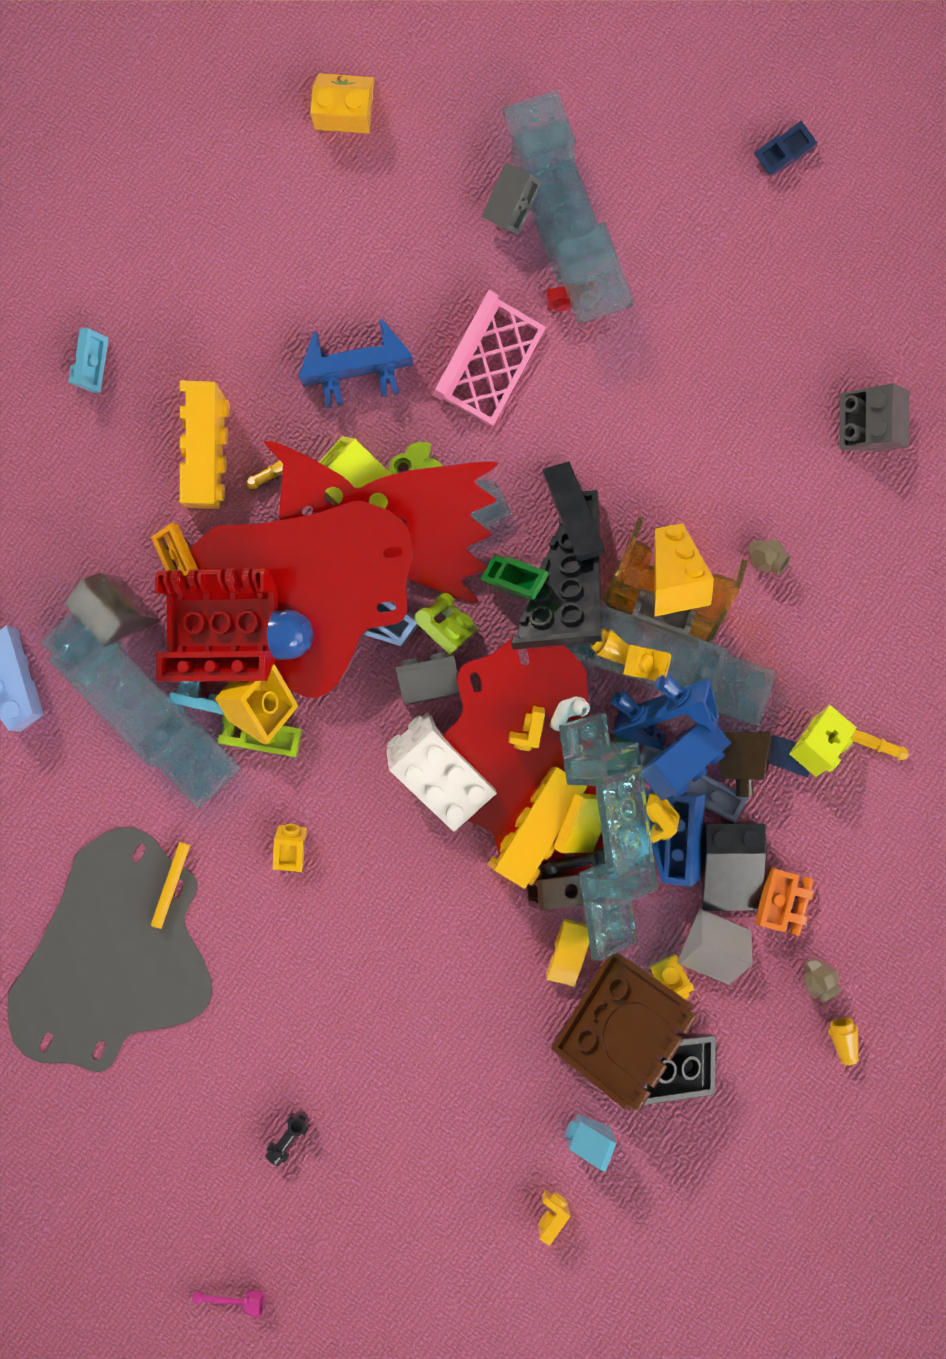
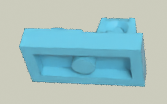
(90, 361)
(189, 695)

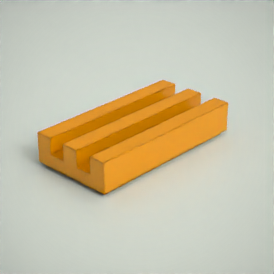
(177, 549)

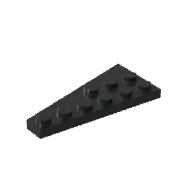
(569, 600)

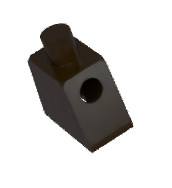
(746, 759)
(549, 891)

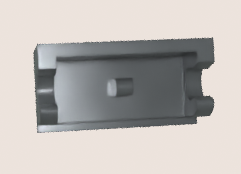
(512, 198)
(676, 621)

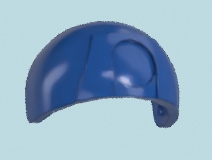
(289, 634)

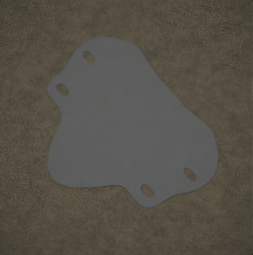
(102, 961)

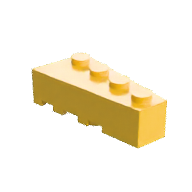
(203, 445)
(536, 830)

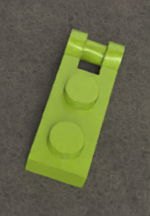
(284, 742)

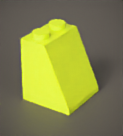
(356, 466)

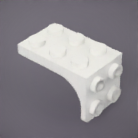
(437, 773)

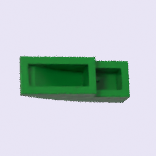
(514, 577)

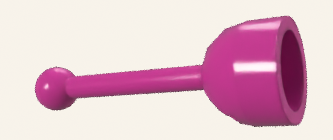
(251, 1303)

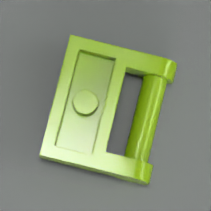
(450, 632)

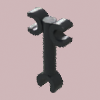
(554, 866)

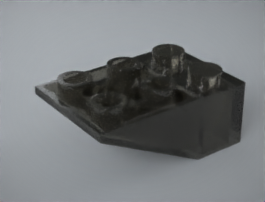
(109, 608)

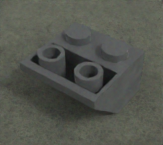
(875, 418)
(427, 679)

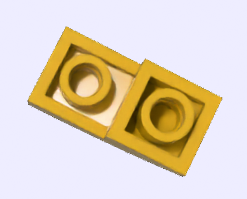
(569, 953)

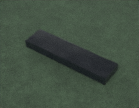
(573, 512)

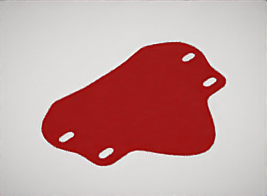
(326, 570)
(501, 707)

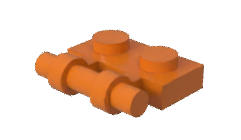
(778, 899)

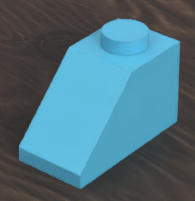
(591, 1141)

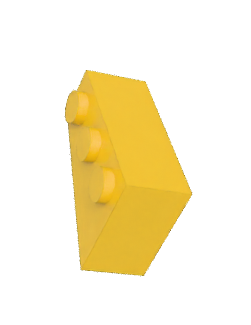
(679, 572)

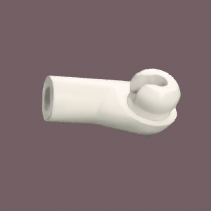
(568, 708)

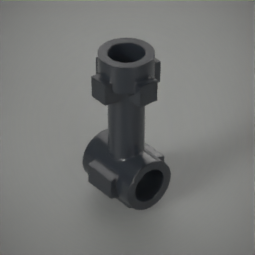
(297, 1126)

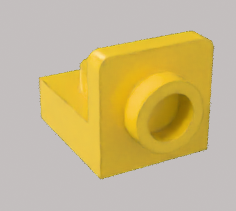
(646, 663)
(533, 725)
(664, 816)
(289, 848)
(672, 975)
(553, 1221)

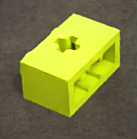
(823, 741)

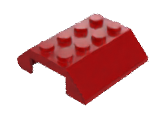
(216, 625)

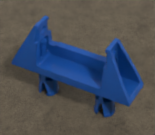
(355, 363)
(640, 719)

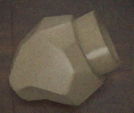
(768, 556)
(821, 980)

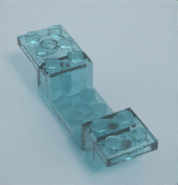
(573, 241)
(737, 685)
(140, 711)
(625, 830)

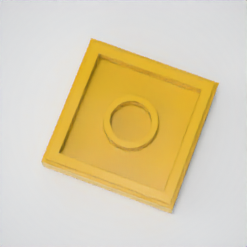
(581, 826)

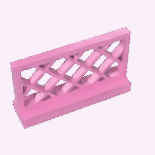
(472, 341)

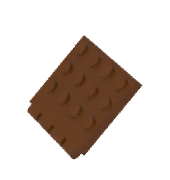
(624, 1031)

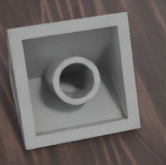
(717, 948)

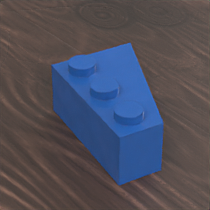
(685, 760)
(681, 855)

